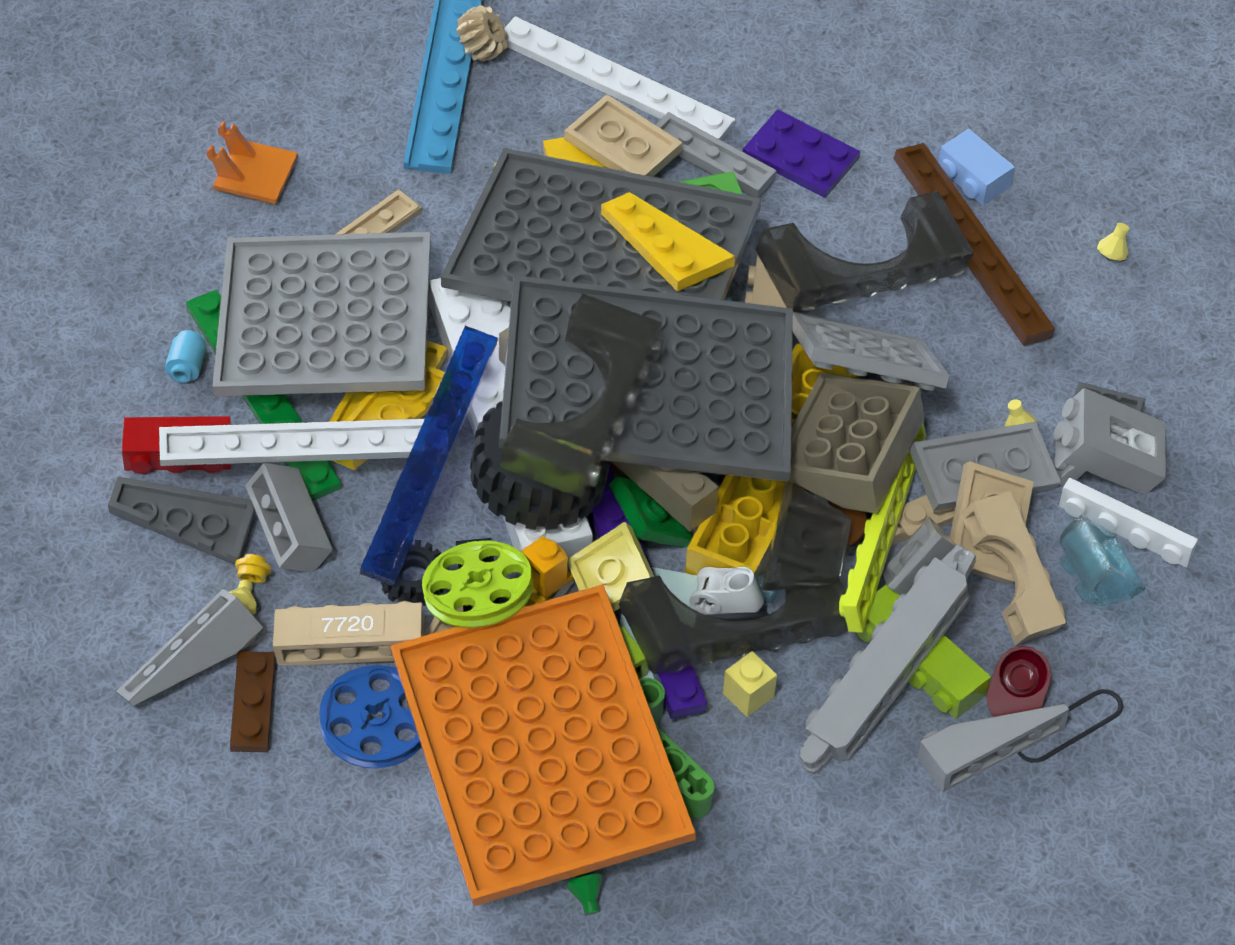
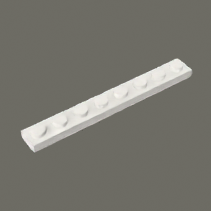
(613, 78)
(287, 442)

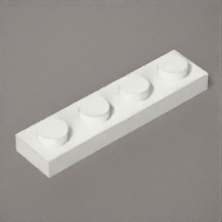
(1128, 522)

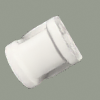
(728, 591)

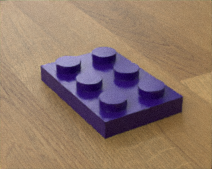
(802, 153)

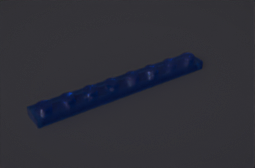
(428, 456)

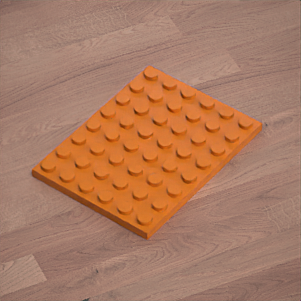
(541, 746)

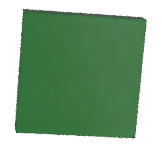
(647, 517)

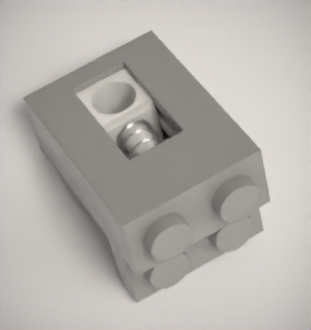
(1109, 442)

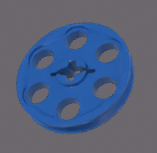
(357, 717)

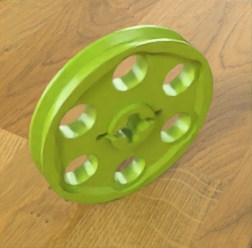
(477, 584)

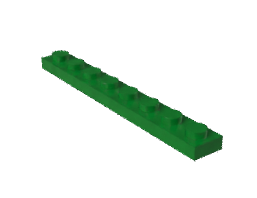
(267, 409)

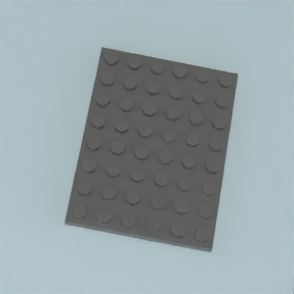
(547, 223)
(712, 395)

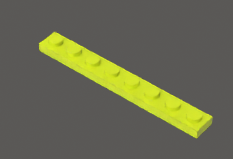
(875, 548)

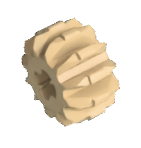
(482, 33)

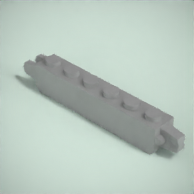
(888, 660)

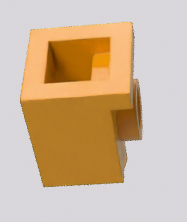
(551, 563)

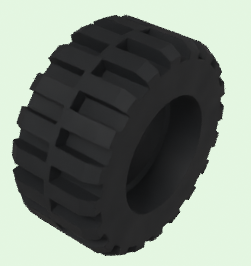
(517, 496)

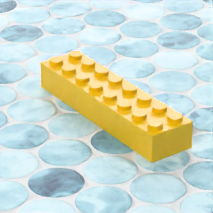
(749, 506)

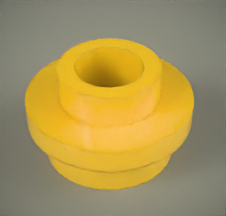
(253, 568)

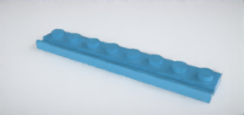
(440, 91)

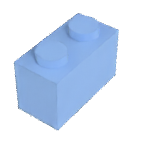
(976, 167)

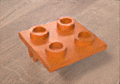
(250, 167)

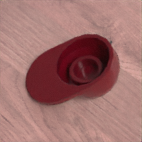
(1018, 681)

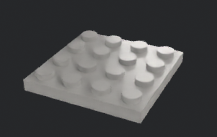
(869, 350)

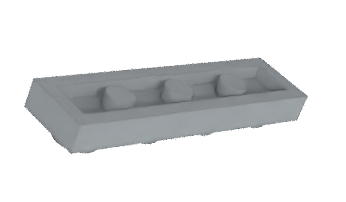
(717, 156)

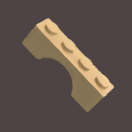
(999, 526)

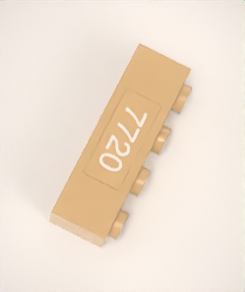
(344, 632)

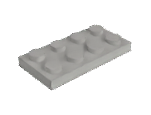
(1009, 449)

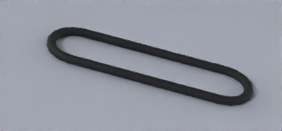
(1086, 732)

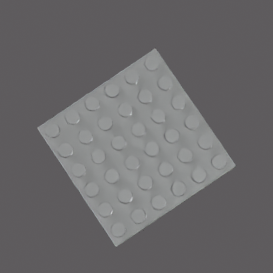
(323, 314)

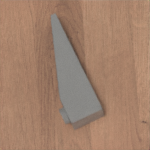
(206, 639)
(976, 745)

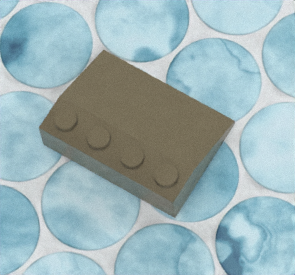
(854, 439)

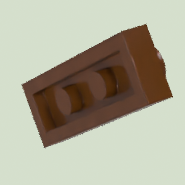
(252, 702)

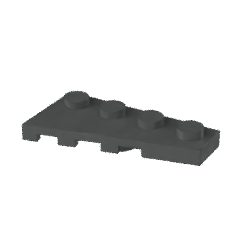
(193, 517)

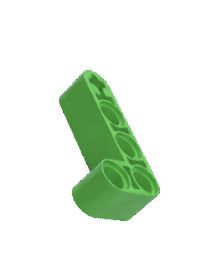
(692, 780)

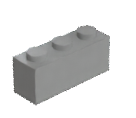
(288, 517)

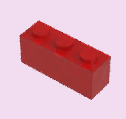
(142, 442)

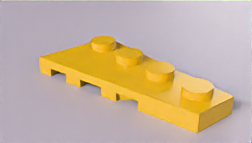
(666, 244)
(395, 406)

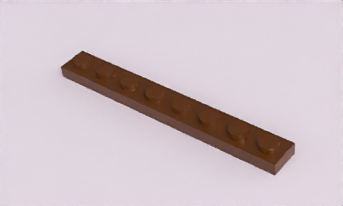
(987, 262)

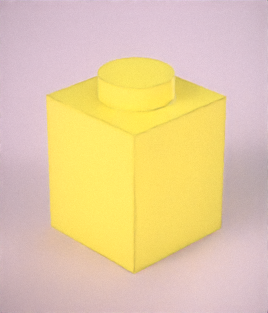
(749, 683)

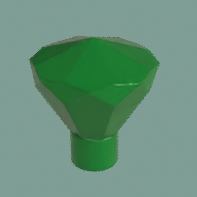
(586, 890)

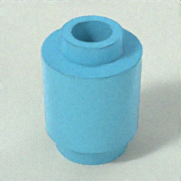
(185, 356)

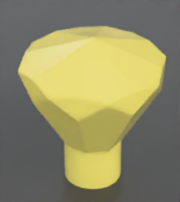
(1115, 244)
(1018, 414)
(244, 594)

